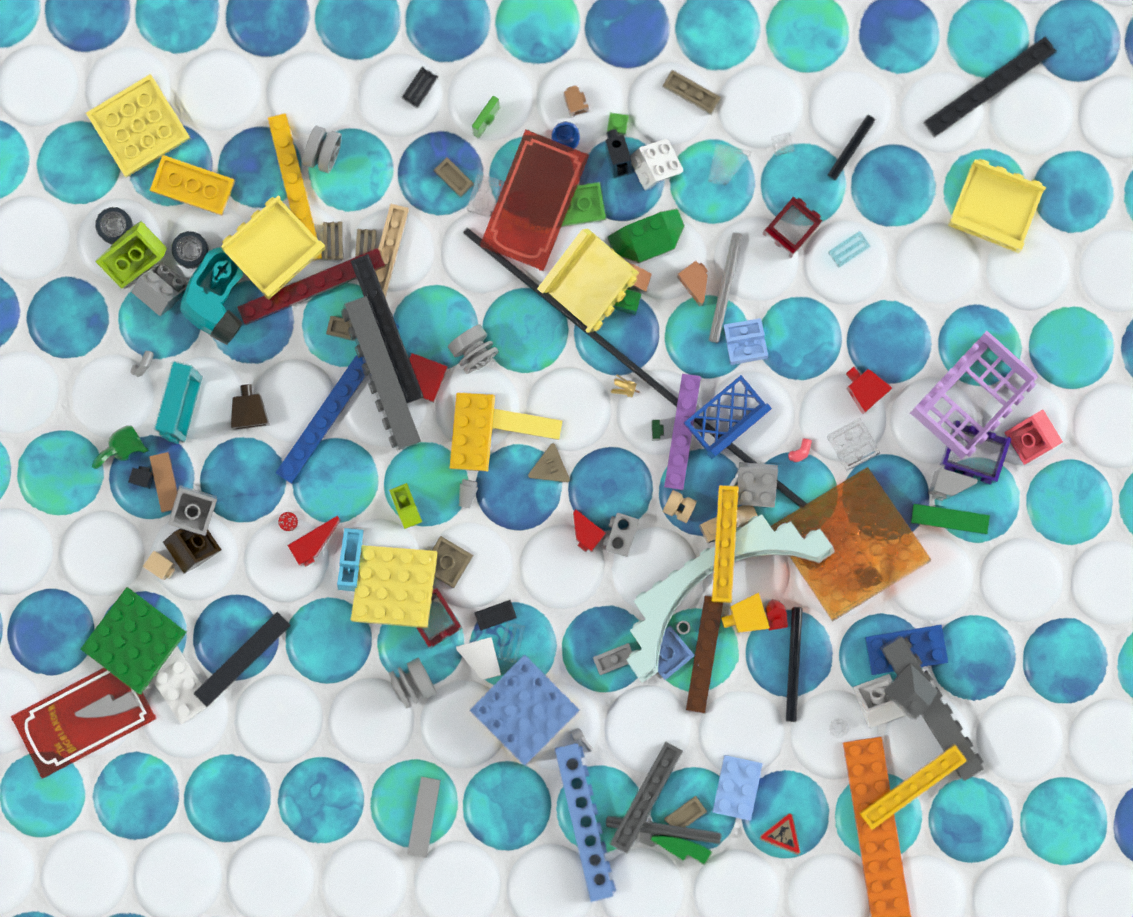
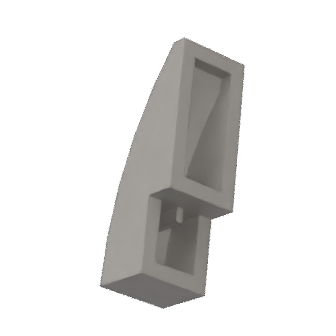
(109, 706)

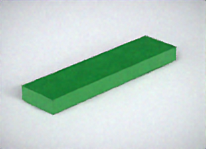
(950, 519)

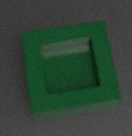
(657, 430)

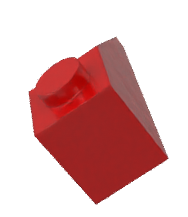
(311, 544)

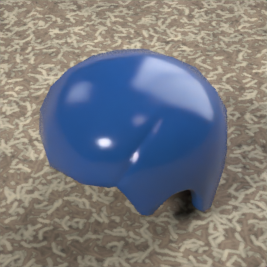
(566, 134)

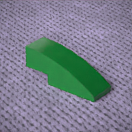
(683, 847)

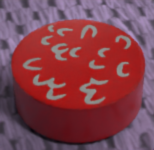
(288, 521)

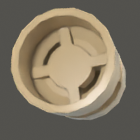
(673, 503)

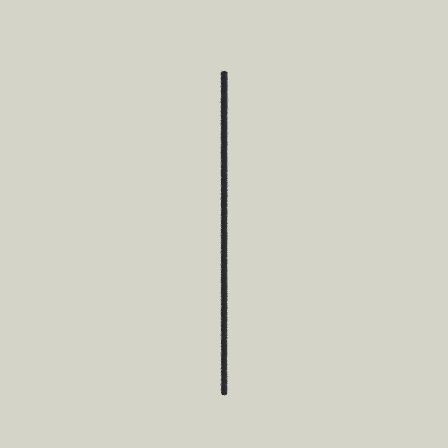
(620, 356)

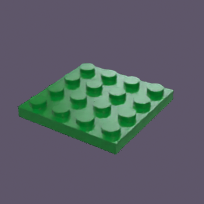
(133, 640)

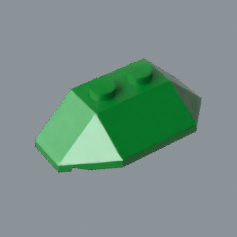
(648, 236)

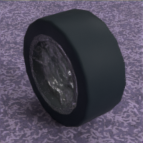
(109, 217)
(181, 245)

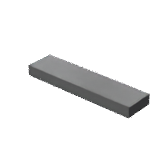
(423, 817)

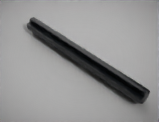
(794, 662)

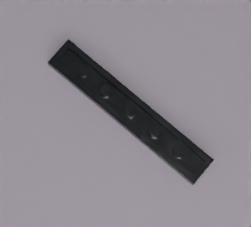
(242, 659)

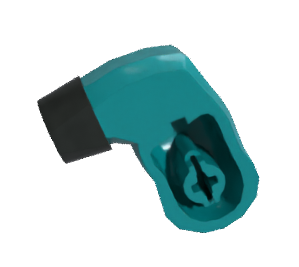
(207, 293)

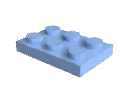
(737, 787)

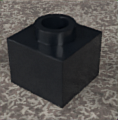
(141, 477)

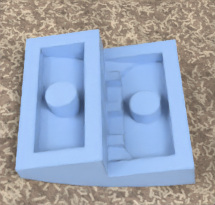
(745, 341)

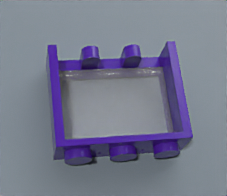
(984, 462)

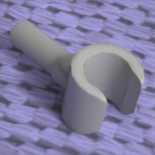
(577, 734)

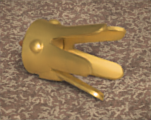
(629, 387)

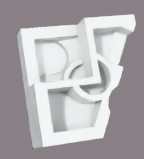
(481, 657)

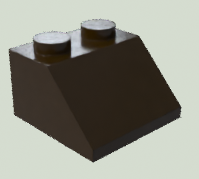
(191, 548)

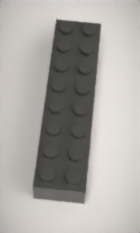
(381, 373)

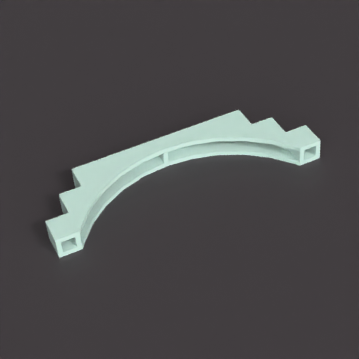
(662, 600)

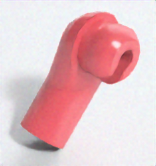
(801, 453)

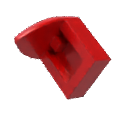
(776, 615)

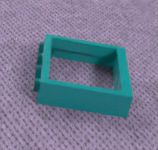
(178, 402)

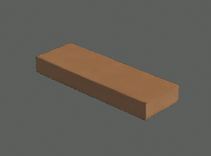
(164, 480)

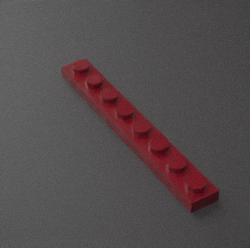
(305, 289)

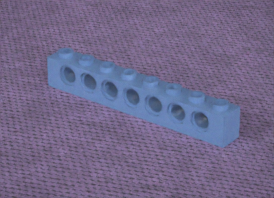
(596, 891)

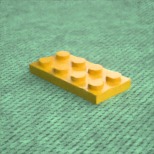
(192, 185)
(472, 431)

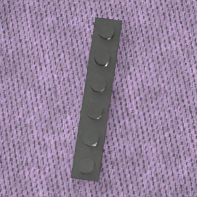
(646, 797)

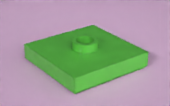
(486, 116)

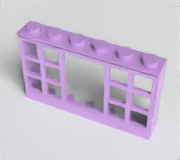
(962, 366)

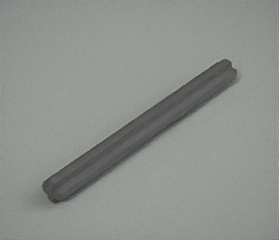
(670, 830)

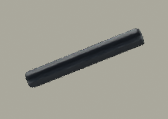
(851, 147)

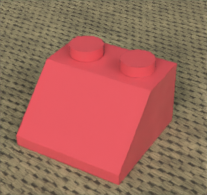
(1033, 437)

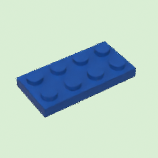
(925, 642)

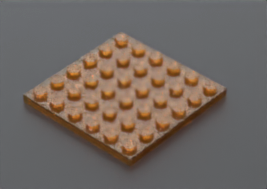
(868, 540)

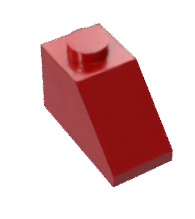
(586, 532)

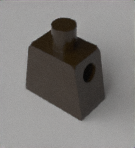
(248, 410)

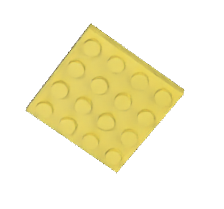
(138, 125)
(394, 586)

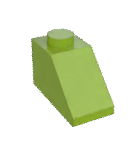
(405, 506)

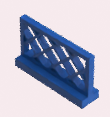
(735, 431)

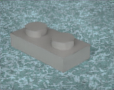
(612, 659)

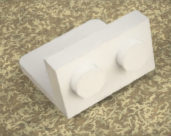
(655, 163)

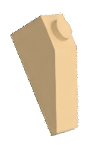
(744, 514)

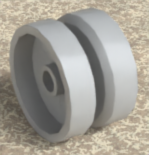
(322, 149)

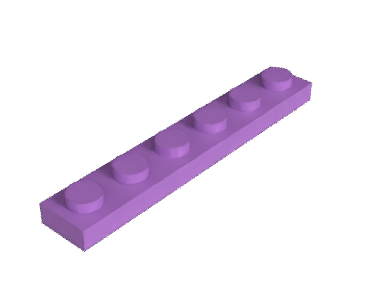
(681, 434)

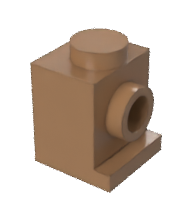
(575, 101)

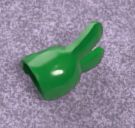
(121, 445)

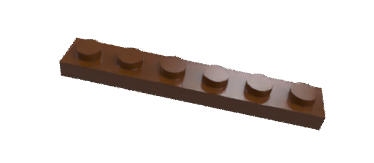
(704, 655)

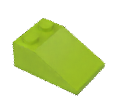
(131, 255)

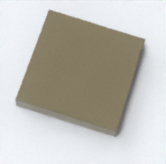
(450, 561)

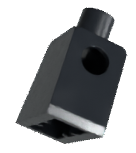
(618, 154)

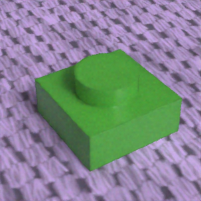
(618, 122)

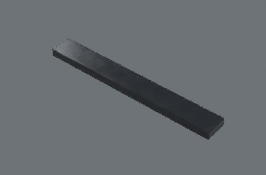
(989, 87)
(396, 350)

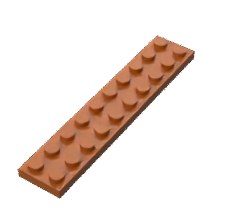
(878, 846)

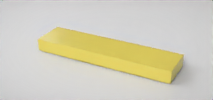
(527, 424)

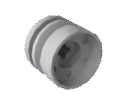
(473, 349)
(412, 683)

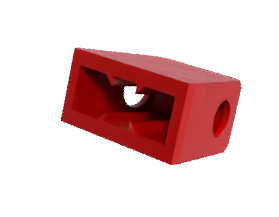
(866, 388)

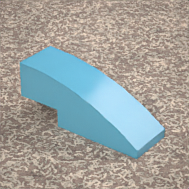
(350, 559)

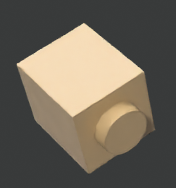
(159, 565)

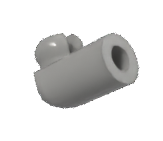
(144, 364)

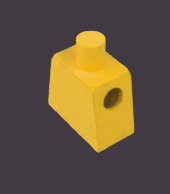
(747, 615)

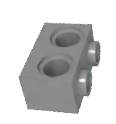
(625, 535)

